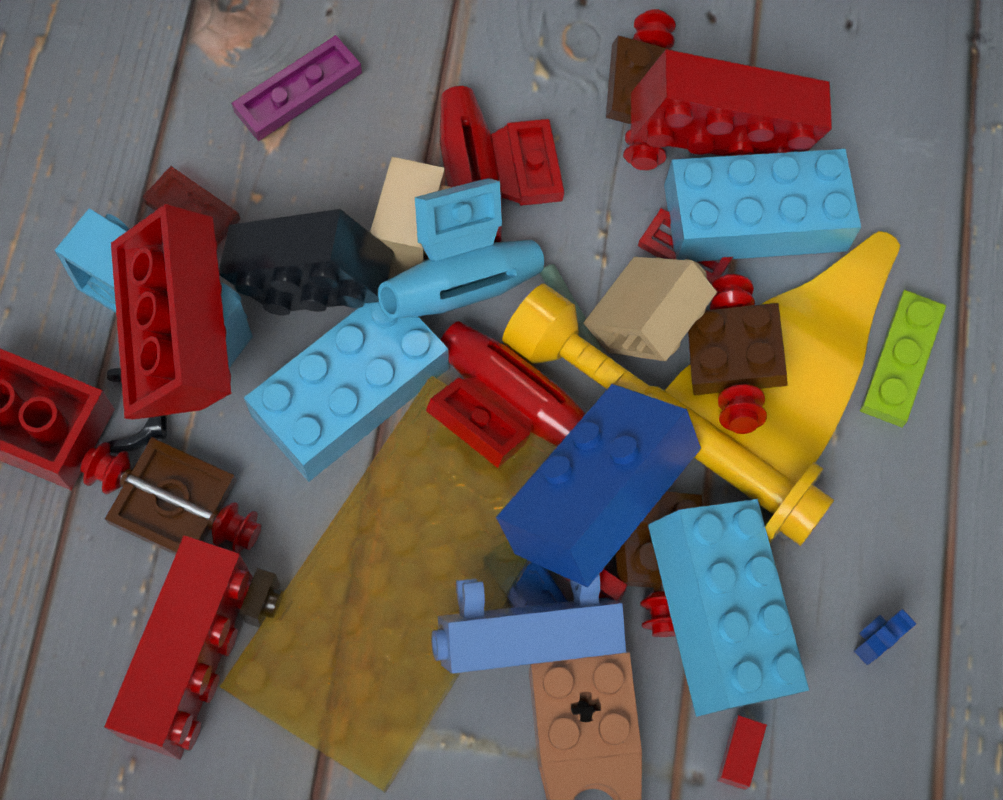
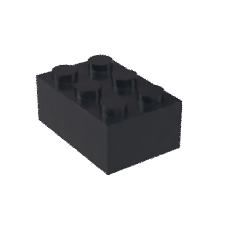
(305, 262)

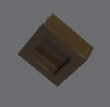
(261, 598)

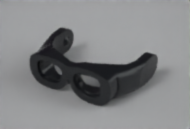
(155, 426)

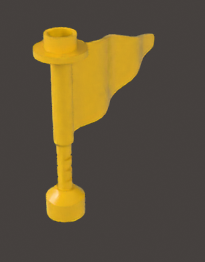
(824, 350)

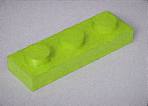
(903, 358)

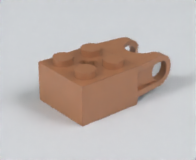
(593, 753)

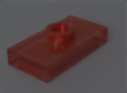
(180, 191)

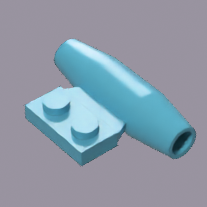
(463, 261)

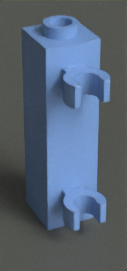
(527, 633)

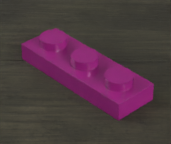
(296, 88)

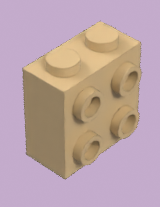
(651, 307)

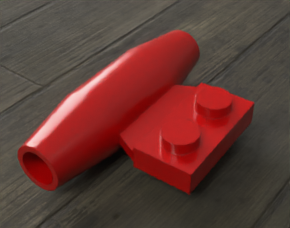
(516, 155)
(499, 397)

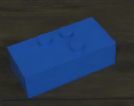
(599, 484)

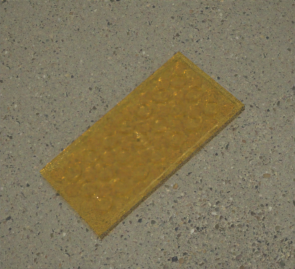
(353, 632)

